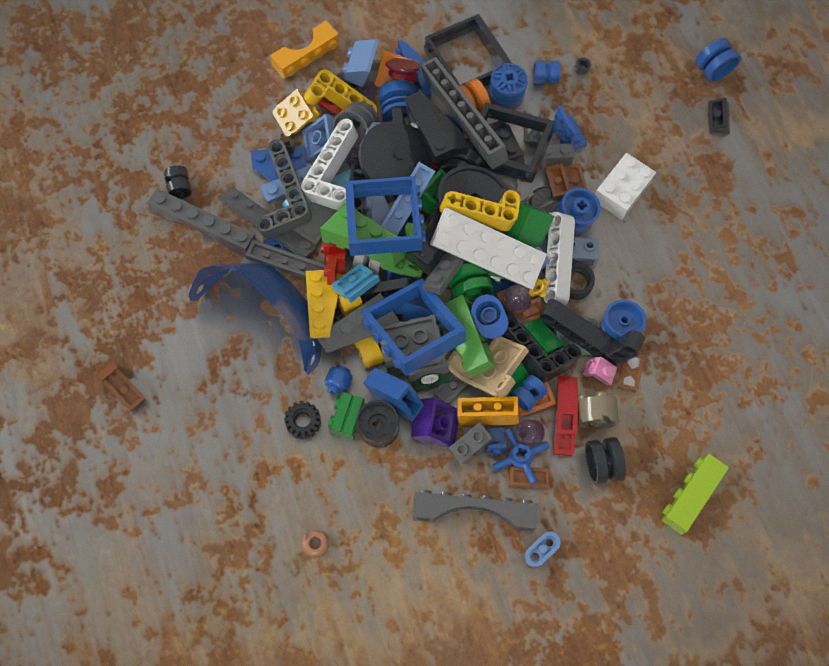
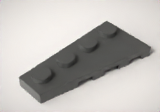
(351, 328)

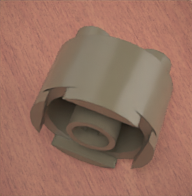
(597, 411)

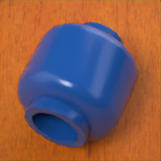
(338, 379)

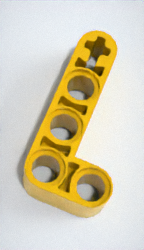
(328, 90)
(497, 212)
(367, 348)

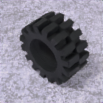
(300, 408)

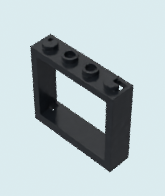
(459, 29)
(512, 168)

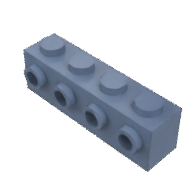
(584, 250)

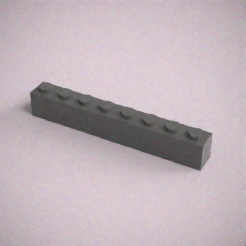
(464, 113)

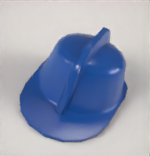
(489, 316)

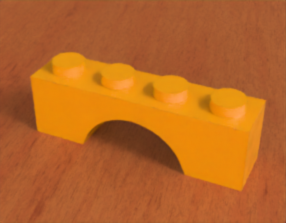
(289, 61)

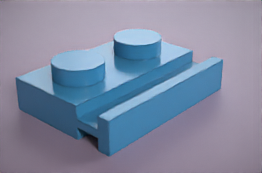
(355, 282)

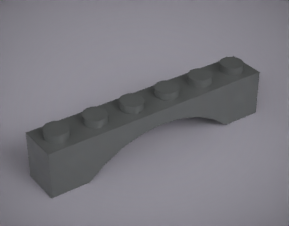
(179, 211)
(517, 515)

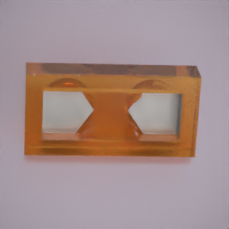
(631, 374)

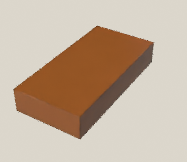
(518, 478)

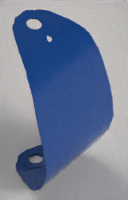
(278, 292)

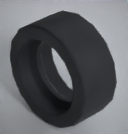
(588, 274)

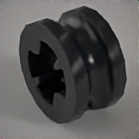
(582, 70)

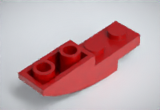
(334, 261)
(566, 415)

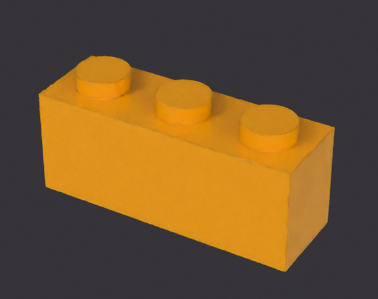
(488, 411)

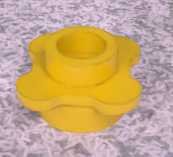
(540, 292)

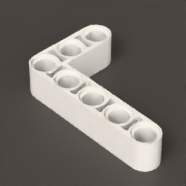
(318, 180)
(560, 256)

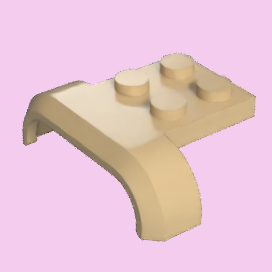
(498, 380)

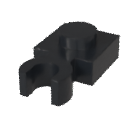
(289, 142)

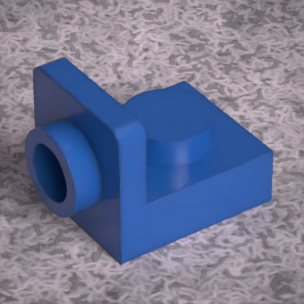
(498, 446)

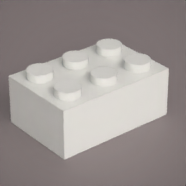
(624, 186)

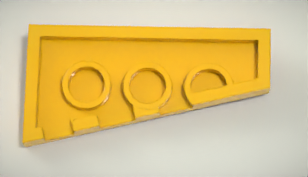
(321, 303)

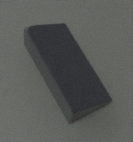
(719, 116)

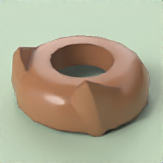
(315, 552)

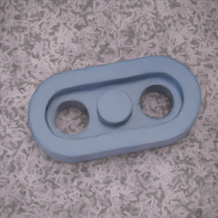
(541, 549)

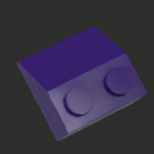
(436, 423)

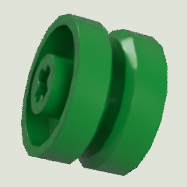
(471, 282)

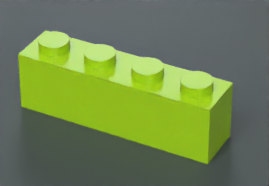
(694, 494)

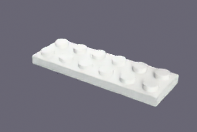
(488, 248)

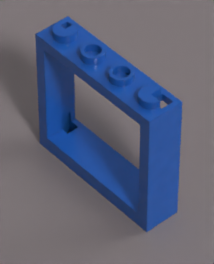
(384, 187)
(421, 357)

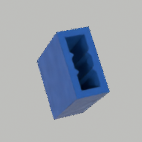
(395, 392)

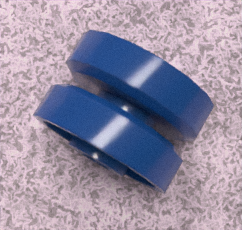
(718, 59)
(582, 206)
(622, 317)

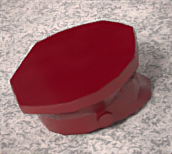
(403, 69)

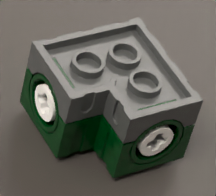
(411, 337)

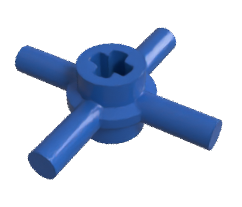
(517, 461)

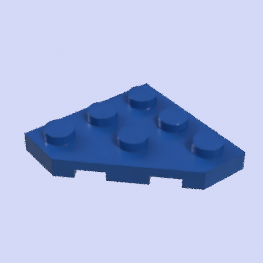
(263, 162)

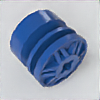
(508, 86)
(392, 95)

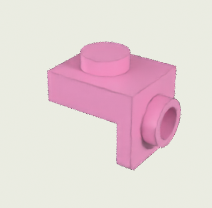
(600, 369)

